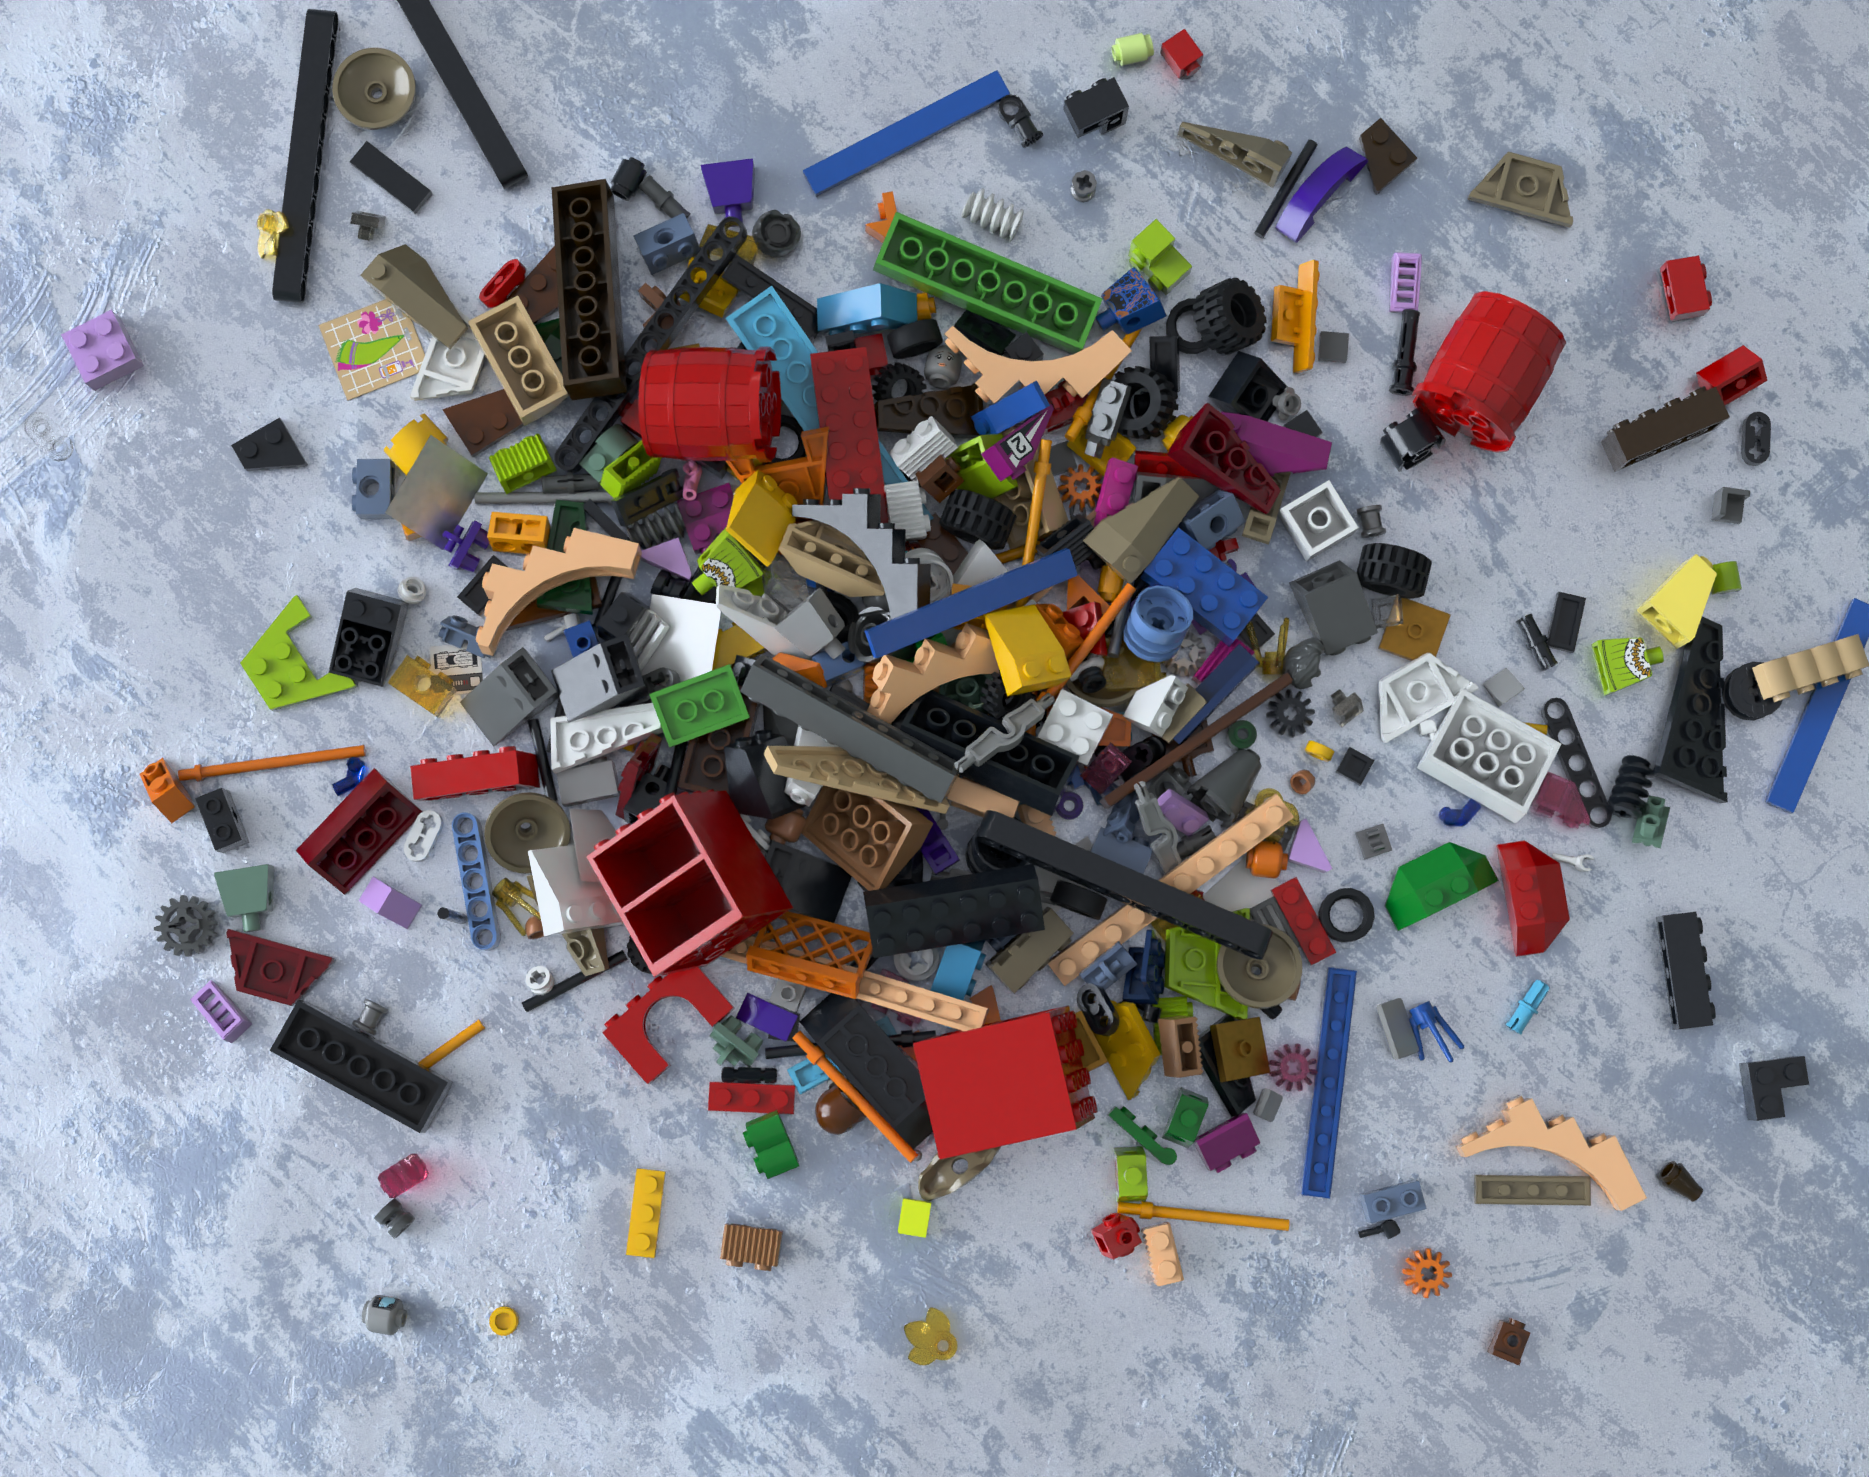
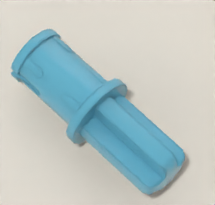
(1528, 1006)

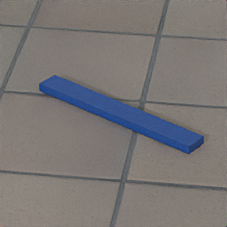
(906, 133)
(970, 603)
(1815, 721)
(1328, 1083)

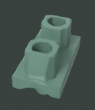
(1653, 822)
(732, 1047)

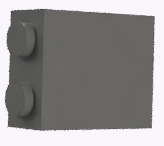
(1334, 607)

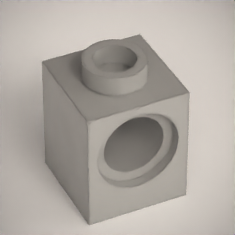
(788, 995)

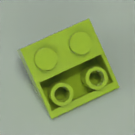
(976, 472)

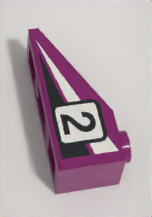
(1018, 447)

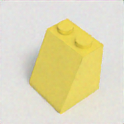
(1680, 601)

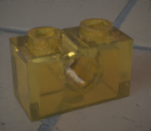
(407, 679)

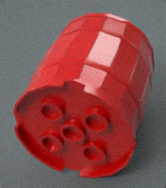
(1490, 370)
(710, 404)

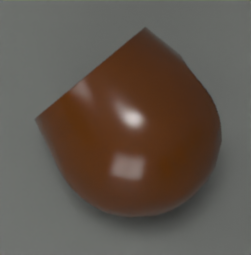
(836, 1113)

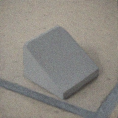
(1503, 687)
(1268, 1105)

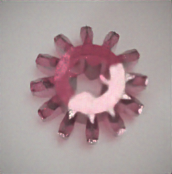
(1282, 1067)
(403, 1175)

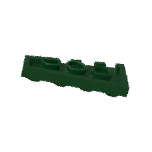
(576, 594)

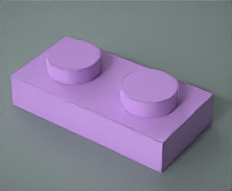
(1181, 812)

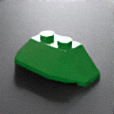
(1436, 883)

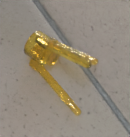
(1273, 661)
(509, 894)

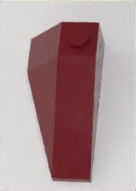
(1217, 454)

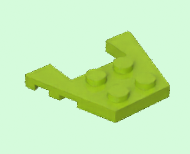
(280, 668)
(1193, 970)

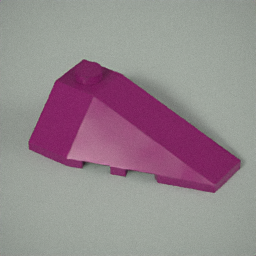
(1280, 447)

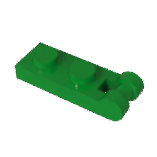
(1143, 1136)

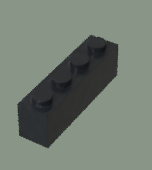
(1685, 970)

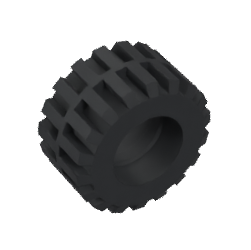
(1229, 316)
(1160, 406)
(977, 517)
(1393, 570)

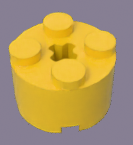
(411, 440)

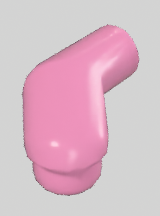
(691, 479)

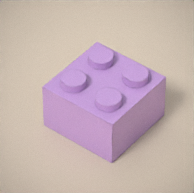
(102, 350)

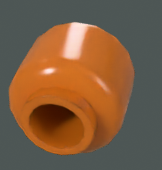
(1266, 859)

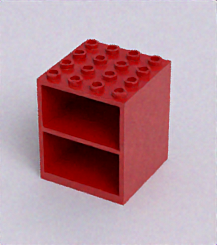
(688, 881)
(1005, 1082)

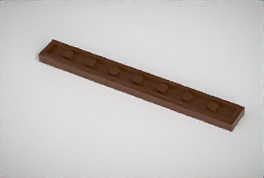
(1197, 740)

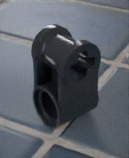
(1142, 756)

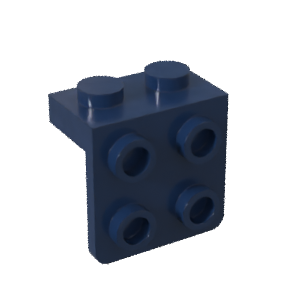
(1145, 980)

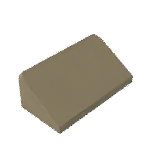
(1185, 712)

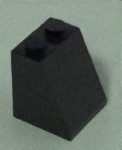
(751, 780)

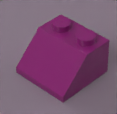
(1226, 1142)

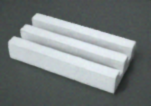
(642, 633)

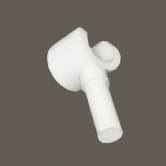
(569, 620)
(1427, 727)
(1576, 861)

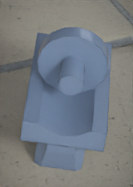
(1109, 967)

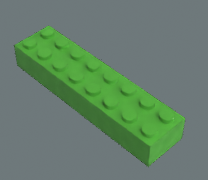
(987, 284)

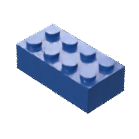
(1218, 594)

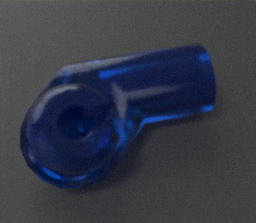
(354, 776)
(1459, 817)

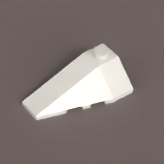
(756, 617)

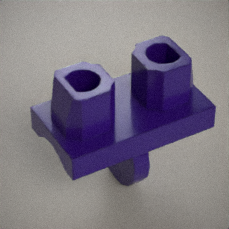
(462, 558)

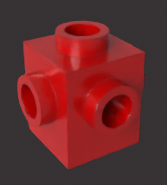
(1117, 1235)

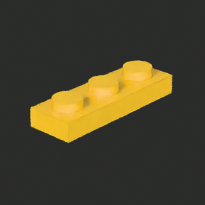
(646, 1213)

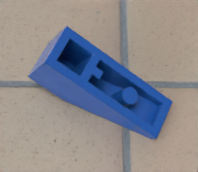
(1010, 410)

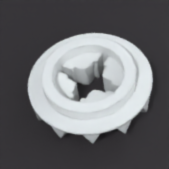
(1197, 656)
(919, 971)

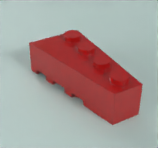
(474, 774)

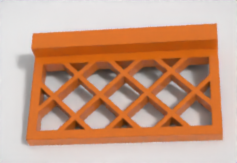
(804, 969)

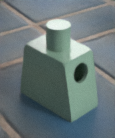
(247, 893)

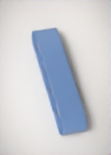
(467, 870)

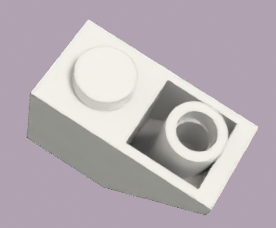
(1156, 705)

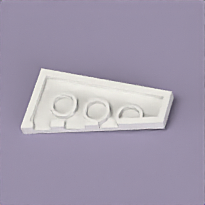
(600, 734)

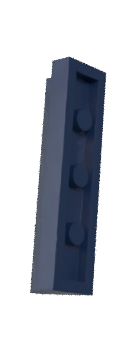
(1219, 686)

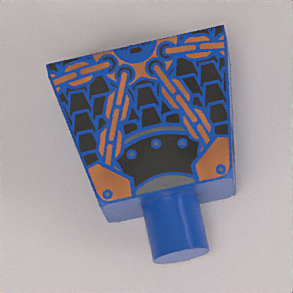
(1130, 304)

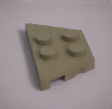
(1526, 188)

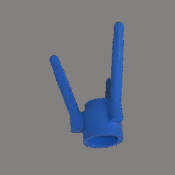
(1426, 1016)

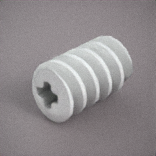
(993, 213)

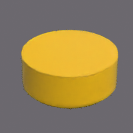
(1319, 751)
(504, 1320)

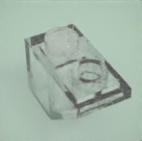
(784, 584)

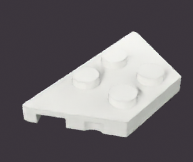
(449, 370)
(1417, 694)

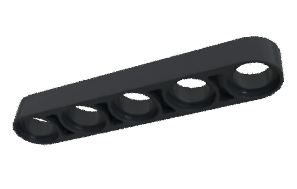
(1577, 748)

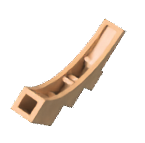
(999, 373)
(584, 556)
(934, 664)
(1600, 1160)

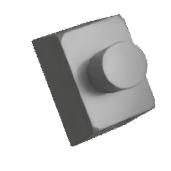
(813, 626)

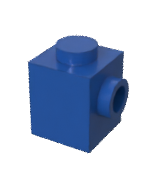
(581, 638)

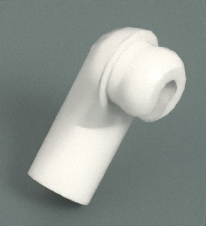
(1092, 660)

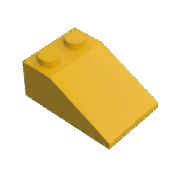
(760, 516)
(1026, 650)

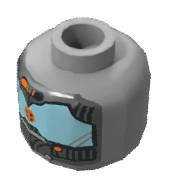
(384, 1315)

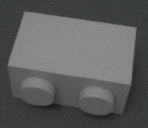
(588, 782)

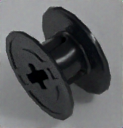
(1740, 701)

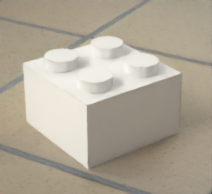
(1317, 520)
(1075, 726)

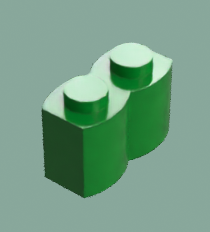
(771, 1145)

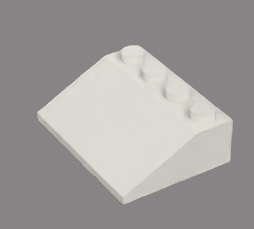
(1489, 756)
(563, 899)

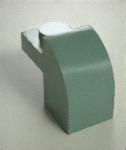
(608, 448)

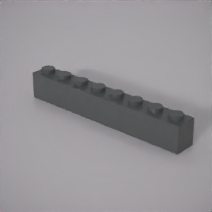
(850, 728)

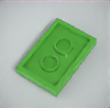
(699, 705)

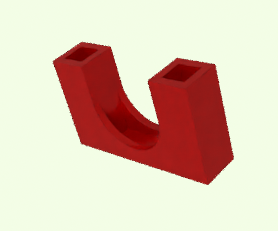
(629, 1030)

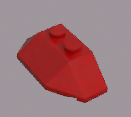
(1532, 896)

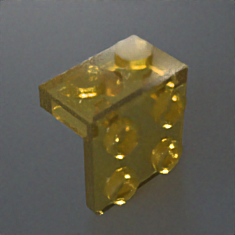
(1129, 670)

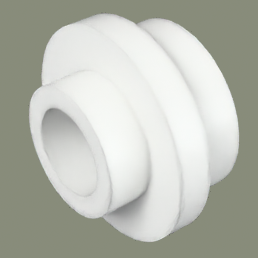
(412, 584)

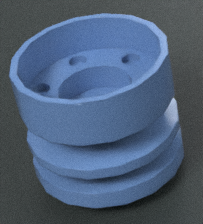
(1158, 623)

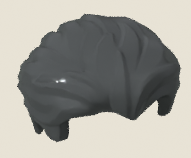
(776, 233)
(1303, 662)

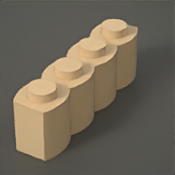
(1811, 667)

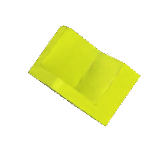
(914, 1217)

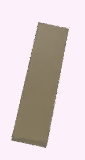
(1532, 1190)

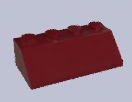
(358, 831)

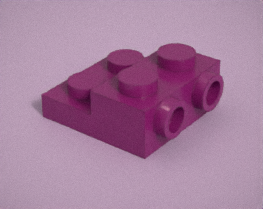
(706, 515)

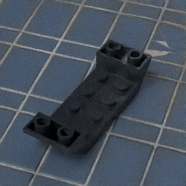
(871, 1064)

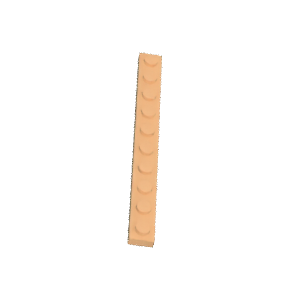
(1185, 877)
(895, 994)

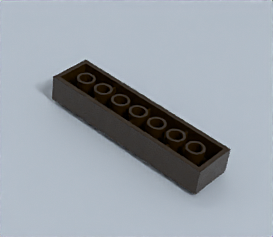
(588, 290)

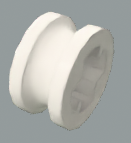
(546, 986)

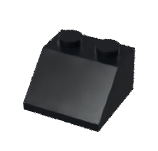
(1247, 387)

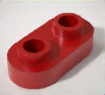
(503, 283)

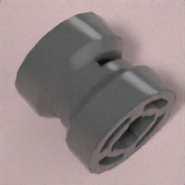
(399, 1222)

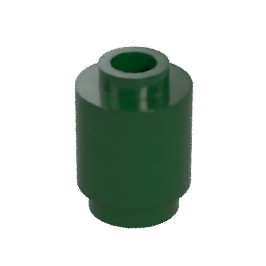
(1232, 735)

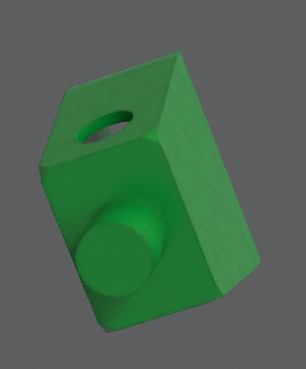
(1185, 1118)

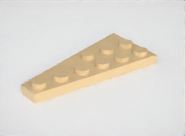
(840, 770)

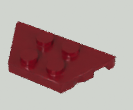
(640, 763)
(273, 968)

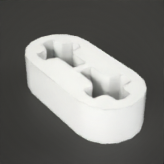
(429, 839)

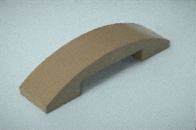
(1261, 525)

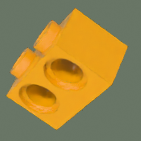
(518, 532)

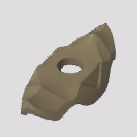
(940, 1178)

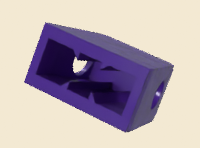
(730, 186)

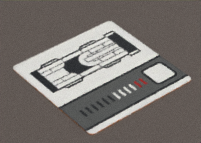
(458, 665)

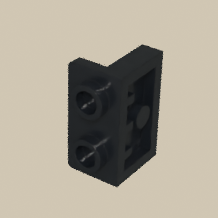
(984, 332)

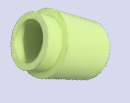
(1132, 49)

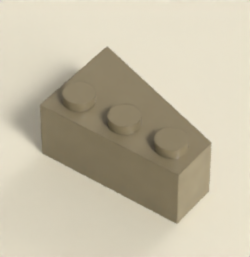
(1030, 952)

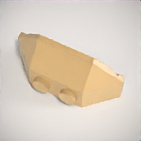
(830, 559)

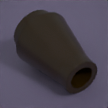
(1679, 1180)

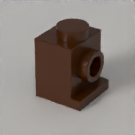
(941, 477)
(1499, 1345)

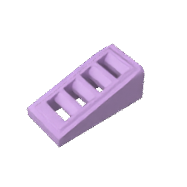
(1406, 259)
(233, 1025)

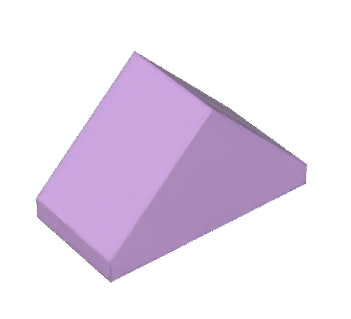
(670, 557)
(1306, 849)
(390, 903)

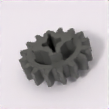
(187, 936)

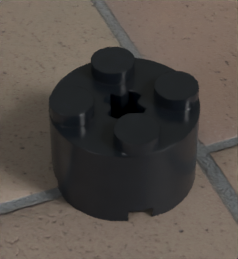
(1411, 440)

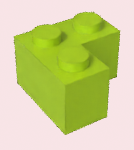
(1156, 256)

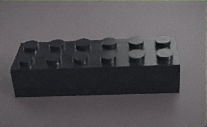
(1029, 773)
(954, 910)
(361, 1066)

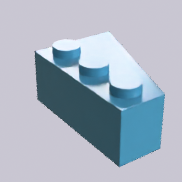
(866, 310)
(958, 968)

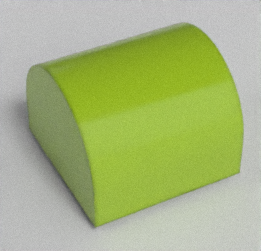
(1727, 578)

